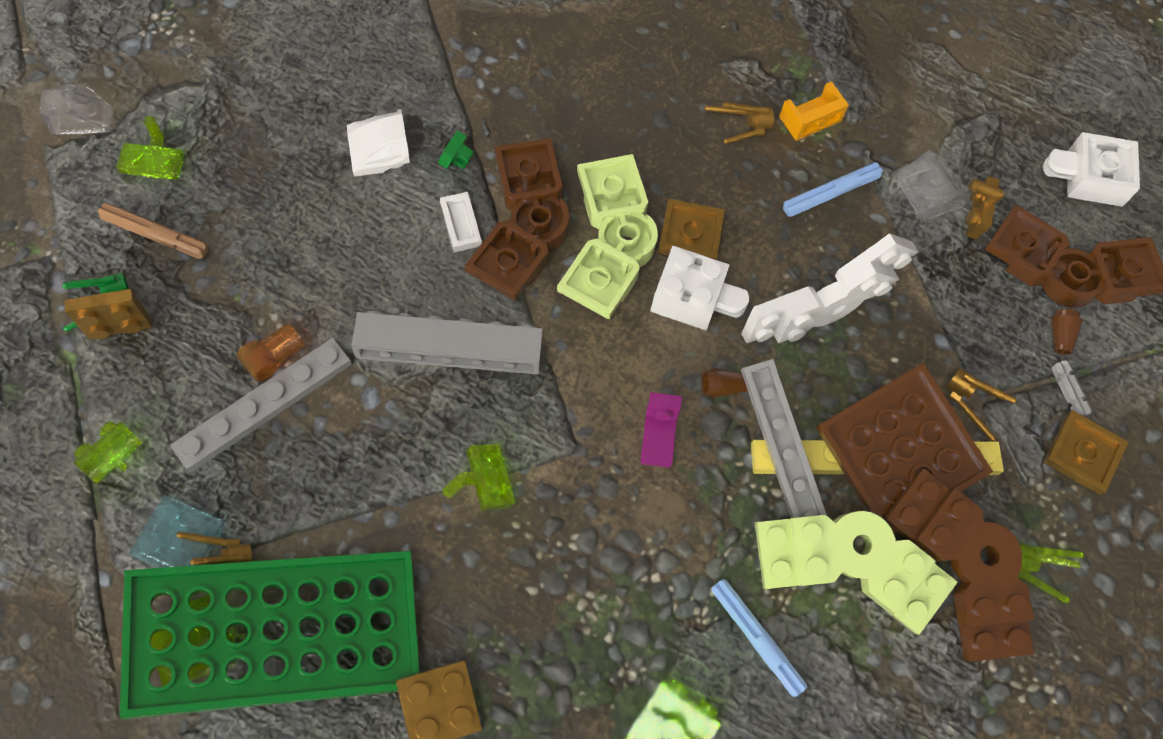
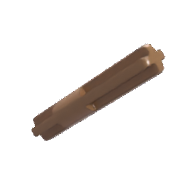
(153, 231)

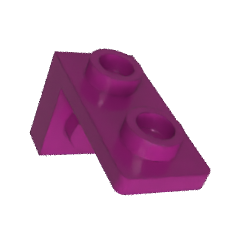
(660, 429)

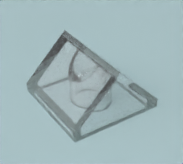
(931, 186)

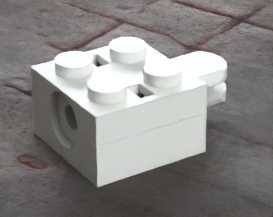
(1097, 169)
(694, 288)

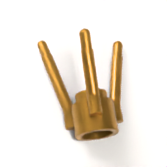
(757, 117)
(964, 385)
(233, 553)

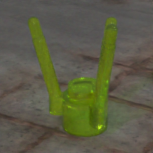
(1034, 556)

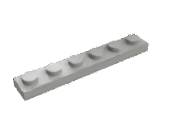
(260, 405)
(783, 440)

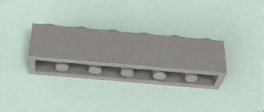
(447, 342)

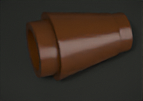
(1065, 330)
(722, 383)

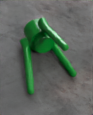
(106, 284)

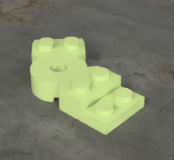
(618, 208)
(890, 571)

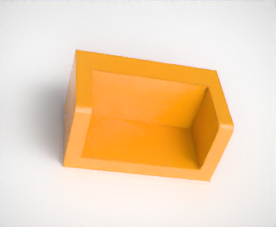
(814, 114)

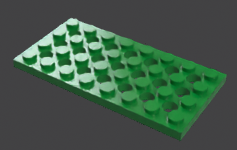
(257, 688)

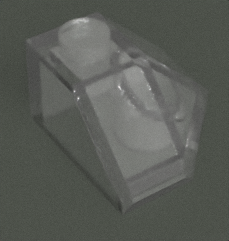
(75, 110)

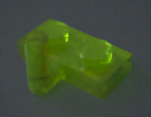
(151, 159)
(488, 476)

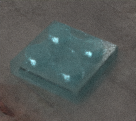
(159, 542)

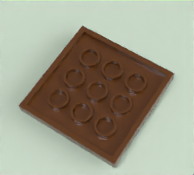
(898, 433)

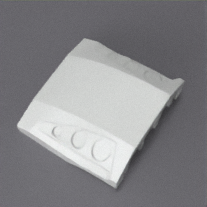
(378, 144)

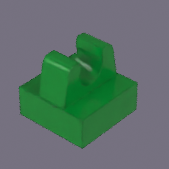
(456, 152)

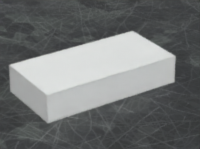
(460, 222)

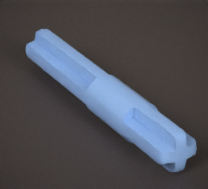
(832, 189)
(759, 638)

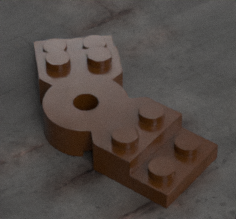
(520, 247)
(1071, 276)
(991, 601)

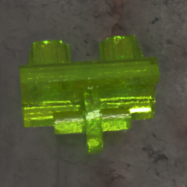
(107, 452)

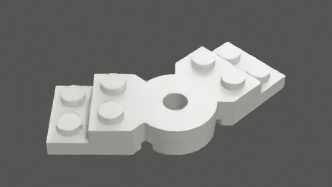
(858, 280)

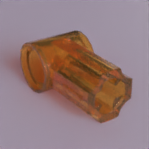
(264, 356)

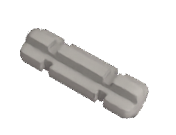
(1071, 388)

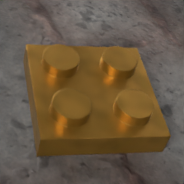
(691, 228)
(108, 314)
(1086, 452)
(439, 703)

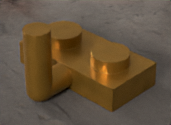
(983, 197)

